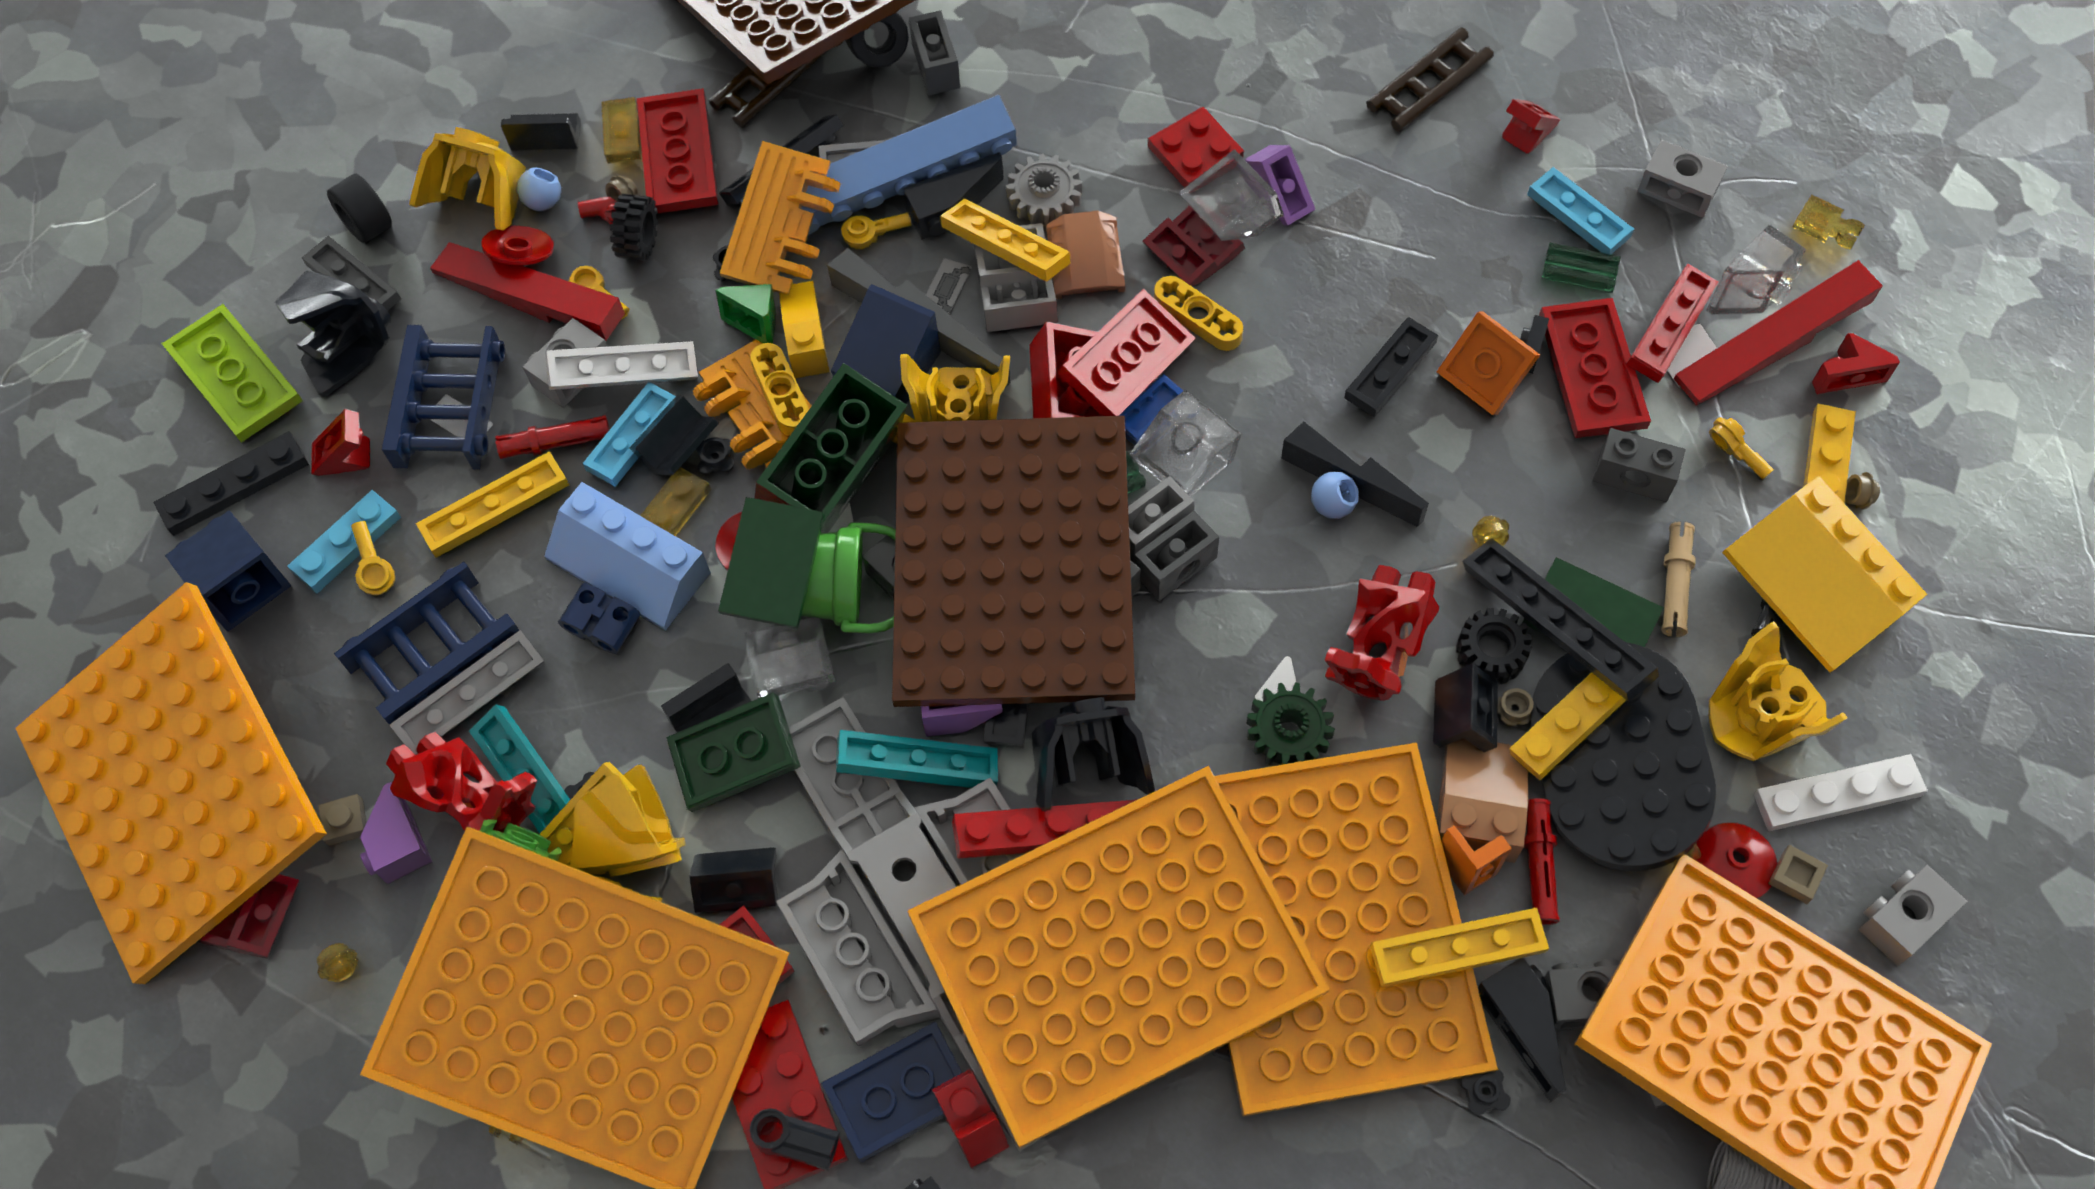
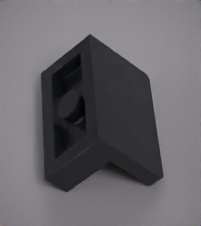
(542, 131)
(673, 437)
(706, 699)
(1466, 708)
(733, 879)

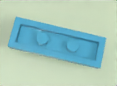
(1580, 211)
(613, 455)
(338, 546)

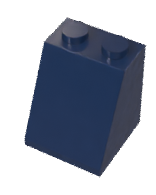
(884, 331)
(228, 570)

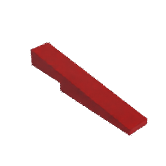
(530, 290)
(1780, 333)

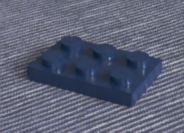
(892, 1091)

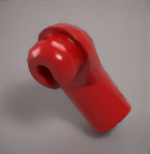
(599, 207)

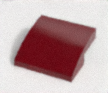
(1191, 247)
(257, 921)

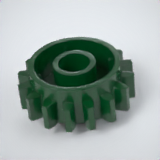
(1293, 707)

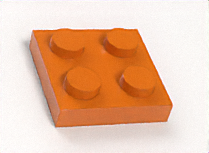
(1488, 363)

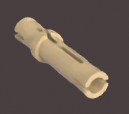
(1679, 566)

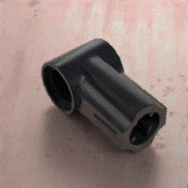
(798, 1141)

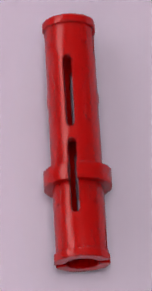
(546, 438)
(1541, 860)

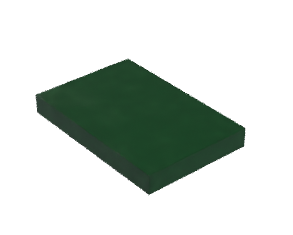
(771, 563)
(1616, 608)
(733, 752)

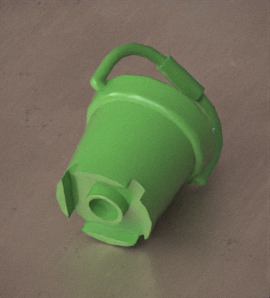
(837, 578)

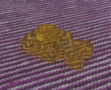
(1824, 219)

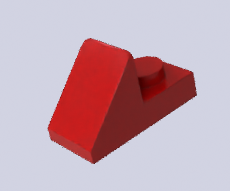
(1528, 125)
(1858, 365)
(341, 447)
(971, 1118)

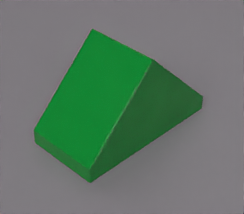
(749, 310)

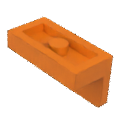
(1472, 867)

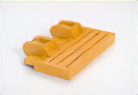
(773, 218)
(753, 414)

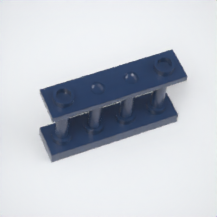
(414, 380)
(393, 630)

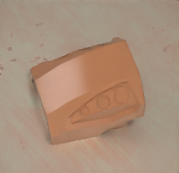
(1093, 253)

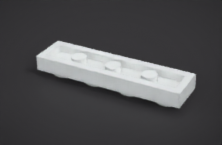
(620, 365)
(1840, 792)

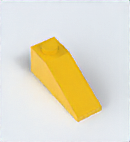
(803, 331)

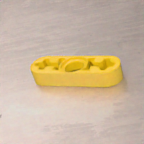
(1203, 327)
(781, 375)

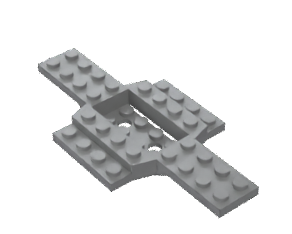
(835, 913)

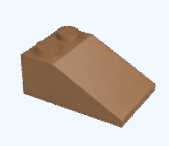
(1483, 795)

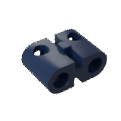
(599, 618)

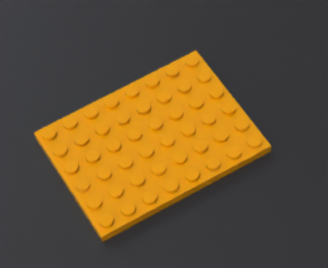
(168, 783)
(1355, 865)
(1115, 955)
(575, 1013)
(1783, 1042)

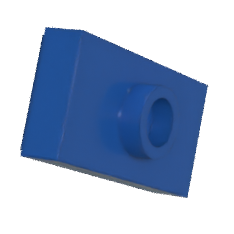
(1146, 407)

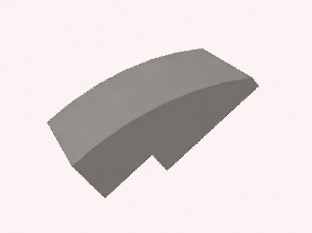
(1012, 295)

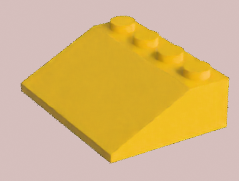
(1824, 574)

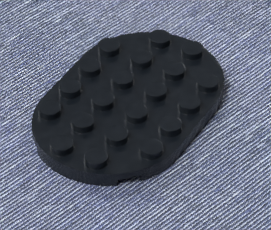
(1640, 781)

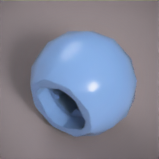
(538, 189)
(1334, 495)

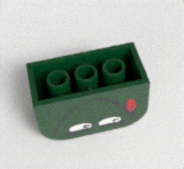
(833, 447)

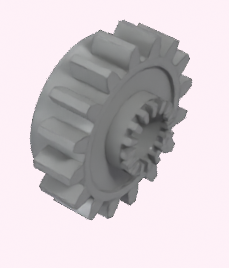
(1044, 189)

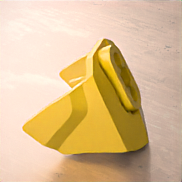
(457, 158)
(938, 398)
(1764, 682)
(623, 830)

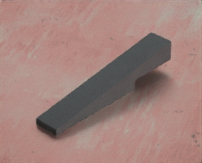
(854, 278)

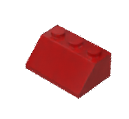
(1048, 353)

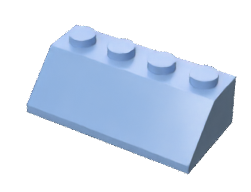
(625, 555)

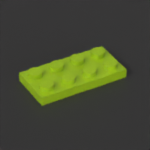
(232, 372)

